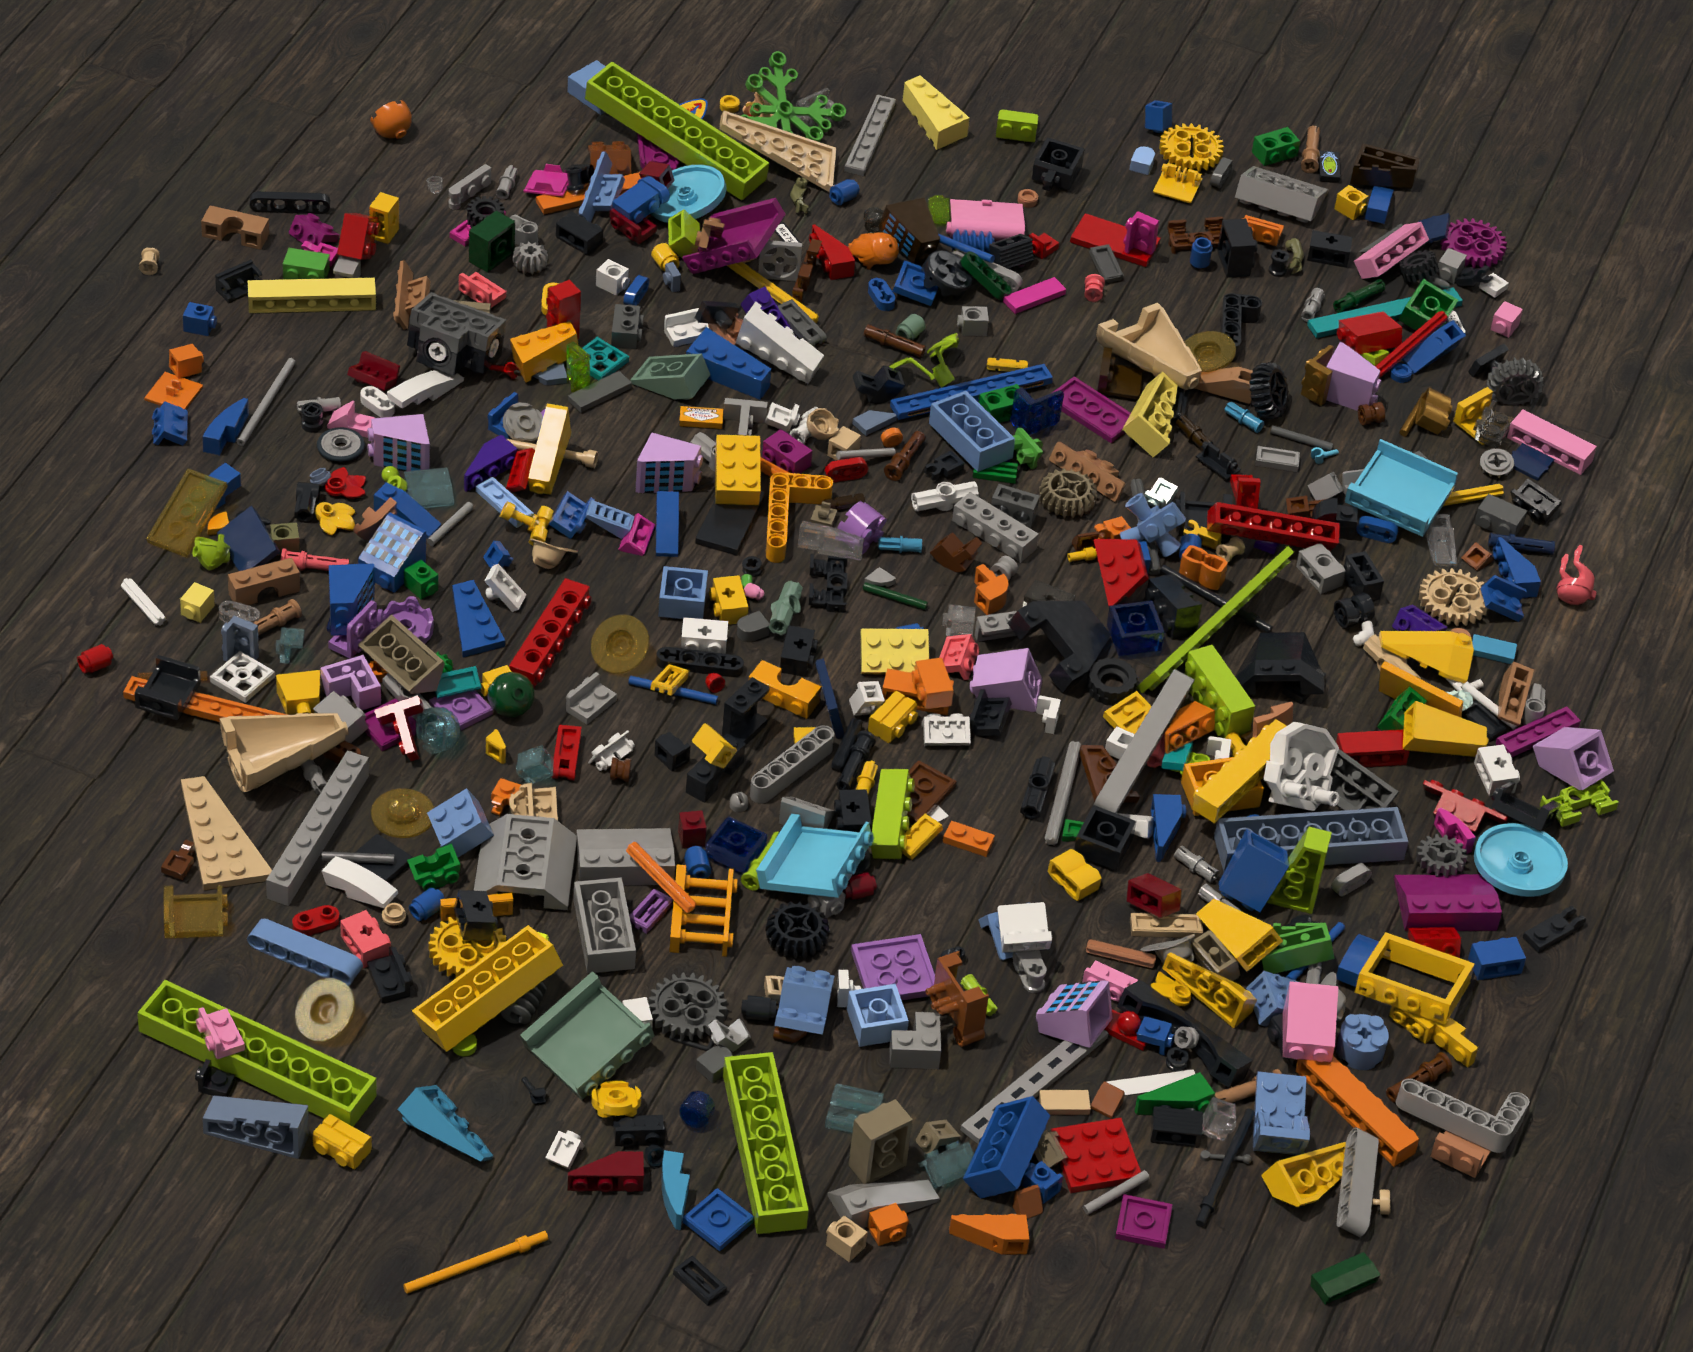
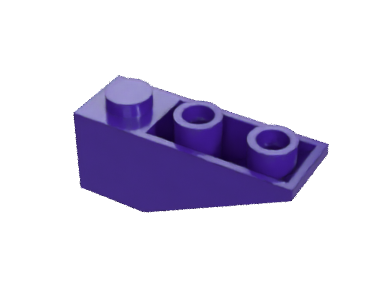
(768, 305)
(491, 460)

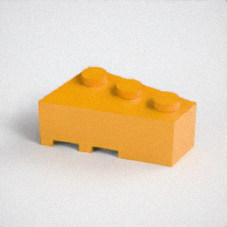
(542, 348)

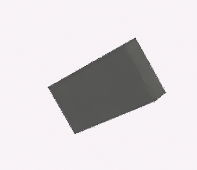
(1106, 263)

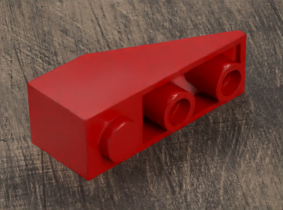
(834, 255)

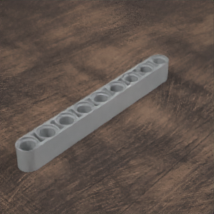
(1144, 742)

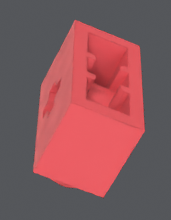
(364, 937)

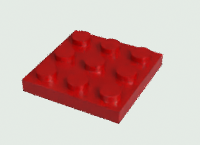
(1096, 1154)

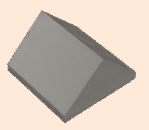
(811, 814)

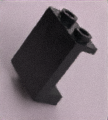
(1198, 512)
(168, 688)
(741, 714)
(1523, 811)

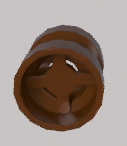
(1371, 413)

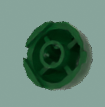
(511, 694)

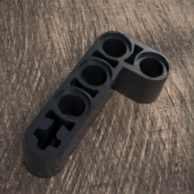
(1238, 309)

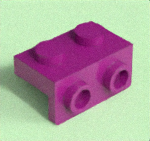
(312, 230)

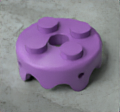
(410, 615)

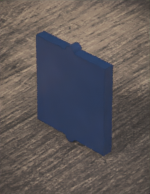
(1436, 227)
(1531, 461)

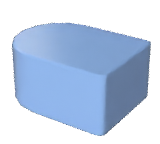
(1142, 160)

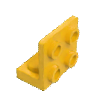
(1471, 409)

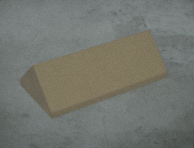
(404, 656)

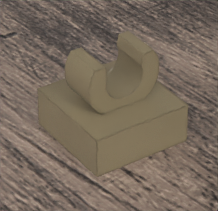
(824, 514)

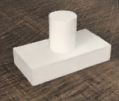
(504, 587)

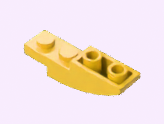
(1448, 1035)

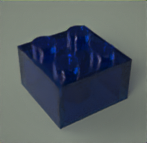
(1135, 628)

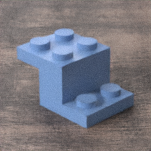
(804, 1000)

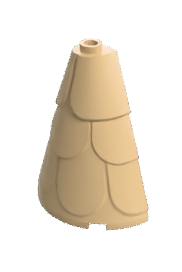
(1153, 346)
(274, 744)

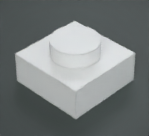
(1495, 286)

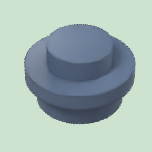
(320, 476)

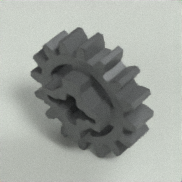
(1441, 855)

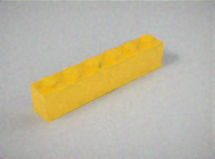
(1237, 776)

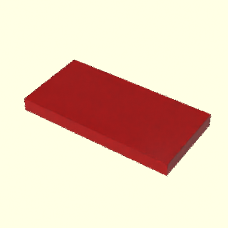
(1098, 232)

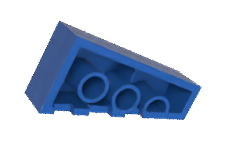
(731, 365)

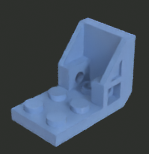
(1280, 1114)

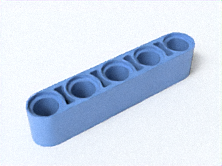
(304, 951)

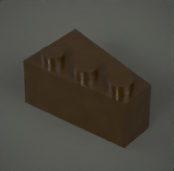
(1384, 168)

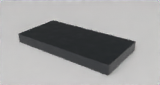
(727, 526)

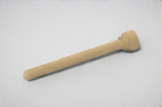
(588, 458)

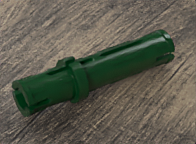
(1352, 299)

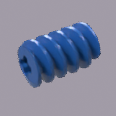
(979, 242)

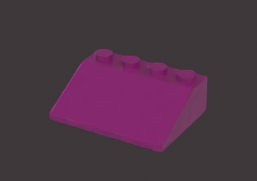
(1449, 901)

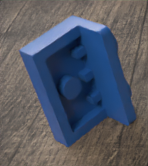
(170, 423)
(570, 515)

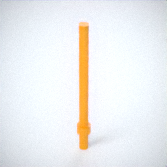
(521, 1244)

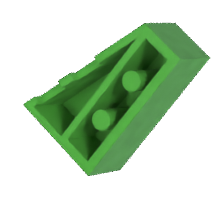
(1300, 947)

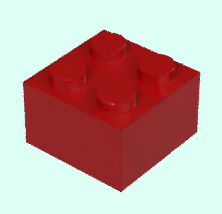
(358, 236)

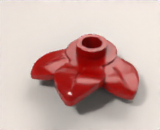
(346, 485)

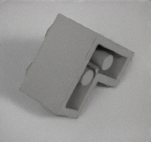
(917, 1047)

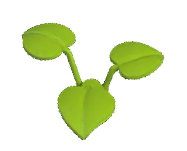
(941, 372)

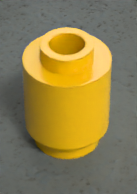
(664, 254)

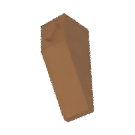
(1514, 693)

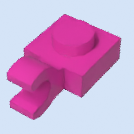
(322, 248)

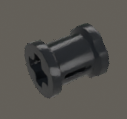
(1278, 263)

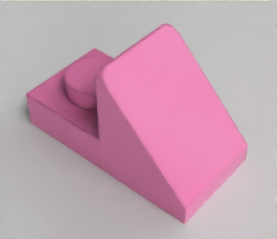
(347, 418)

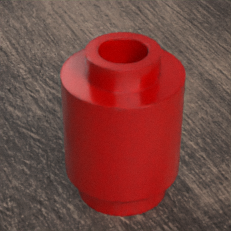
(95, 659)

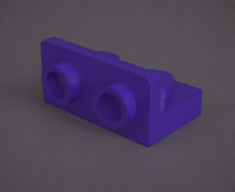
(1413, 619)

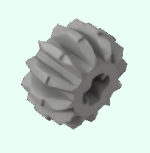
(530, 258)

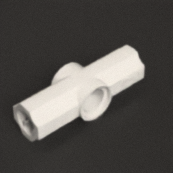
(943, 496)

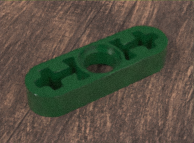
(985, 275)

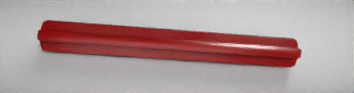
(1411, 342)

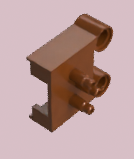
(965, 1007)

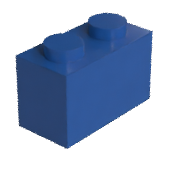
(637, 202)
(1497, 958)

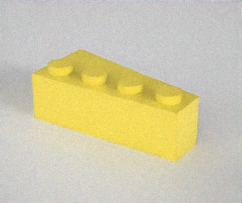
(935, 113)
(1152, 415)

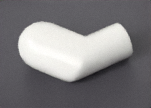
(1363, 636)

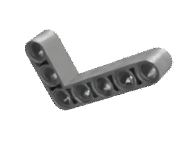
(1463, 1119)

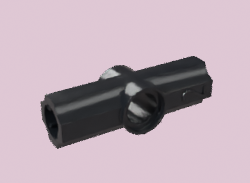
(1037, 787)

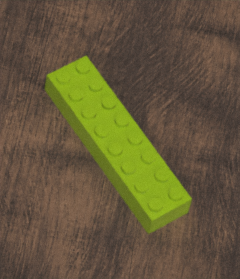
(765, 1143)

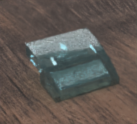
(430, 487)
(848, 1104)

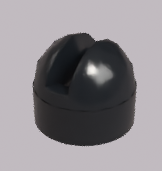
(658, 1152)

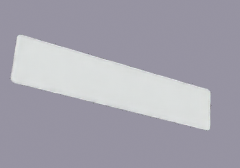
(1149, 1083)

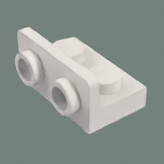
(683, 327)
(946, 730)

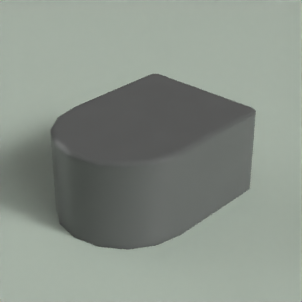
(752, 627)
(712, 1063)

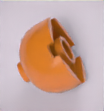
(392, 120)

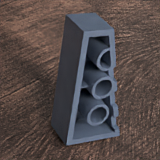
(259, 1124)

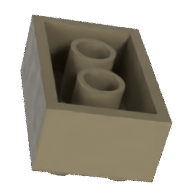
(880, 1142)

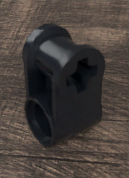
(579, 176)

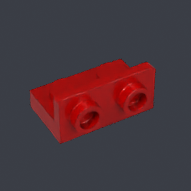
(1438, 938)

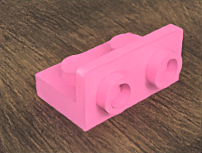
(1116, 979)
(220, 1033)

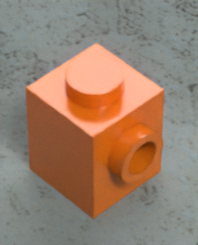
(185, 361)
(887, 1224)

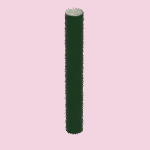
(899, 597)

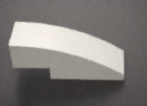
(358, 882)

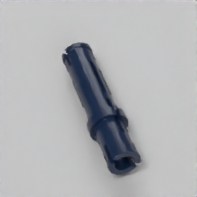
(1525, 544)

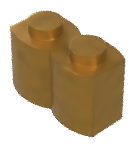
(1434, 411)

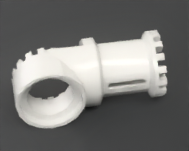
(801, 433)

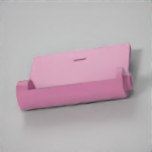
(987, 216)

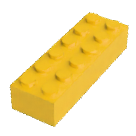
(487, 988)

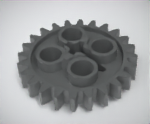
(687, 1006)

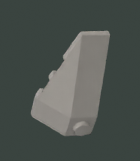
(859, 1199)

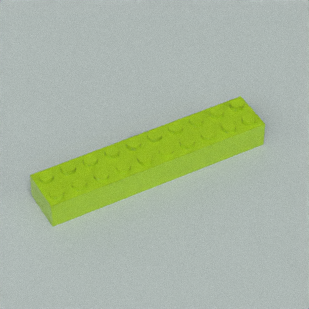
(675, 128)
(269, 1057)

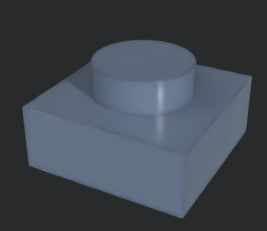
(672, 277)

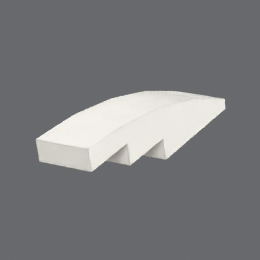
(424, 386)

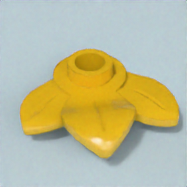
(335, 517)
(1172, 990)

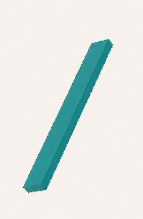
(1329, 324)

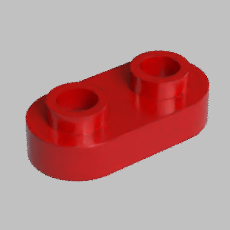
(846, 469)
(316, 920)

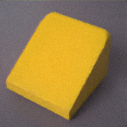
(495, 747)

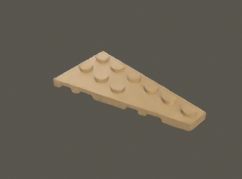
(799, 154)
(221, 845)

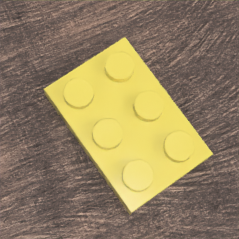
(892, 649)

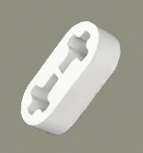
(377, 401)

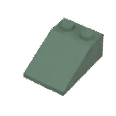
(673, 375)

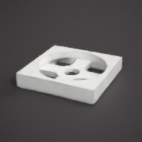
(251, 665)

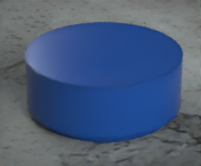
(1401, 373)

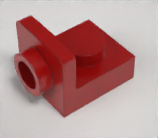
(1043, 245)

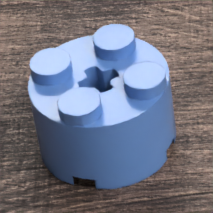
(1362, 1041)

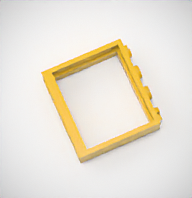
(1421, 959)

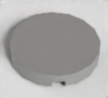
(522, 422)

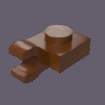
(179, 863)

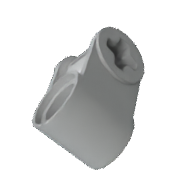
(525, 230)
(1030, 969)

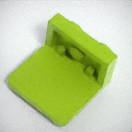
(1017, 125)

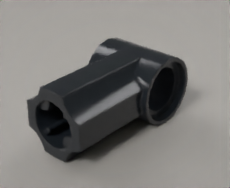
(306, 498)

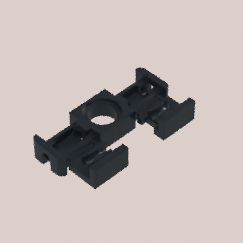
(833, 594)

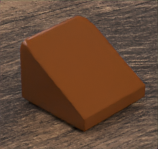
(1477, 557)
(1108, 1100)
(1028, 1201)

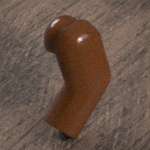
(788, 1035)

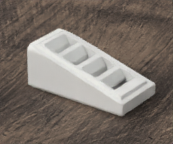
(1144, 825)

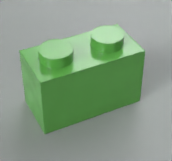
(305, 265)

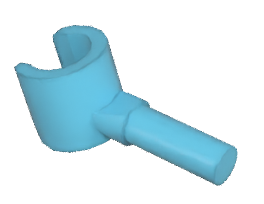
(1319, 454)

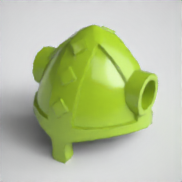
(211, 552)

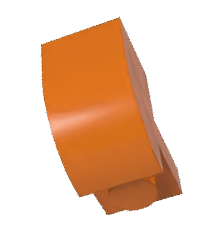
(990, 590)

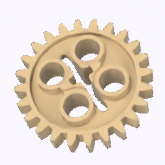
(1441, 589)

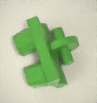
(1027, 449)

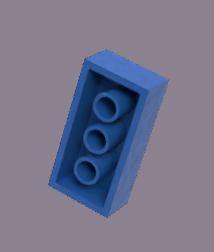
(1006, 1147)

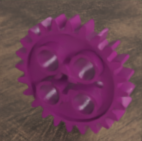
(1477, 241)

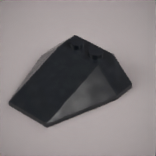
(1281, 658)

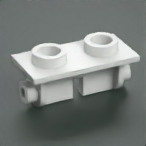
(617, 744)

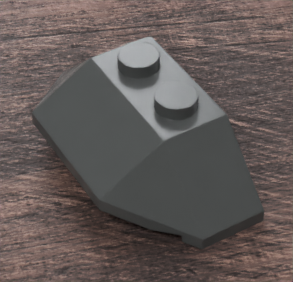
(1358, 786)

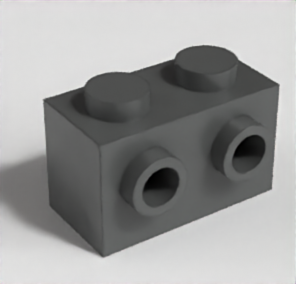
(626, 326)

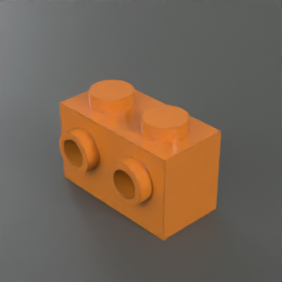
(932, 683)

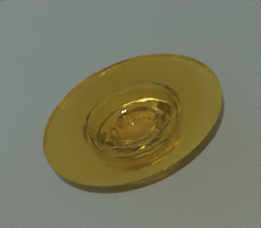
(1211, 350)
(620, 643)
(402, 813)
(325, 1009)

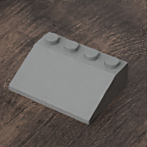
(1280, 193)
(604, 854)

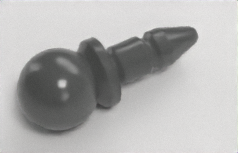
(1437, 282)

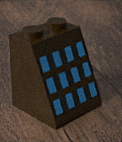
(912, 228)

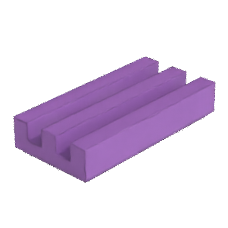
(654, 918)

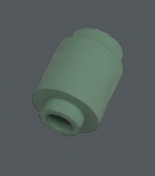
(911, 327)

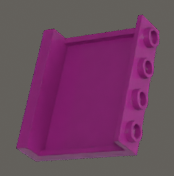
(743, 236)

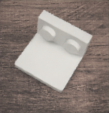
(1023, 927)

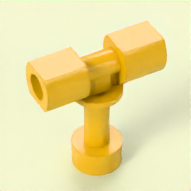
(536, 524)

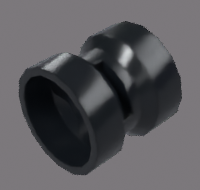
(312, 417)

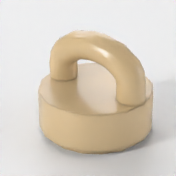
(1384, 1202)

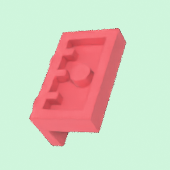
(960, 654)

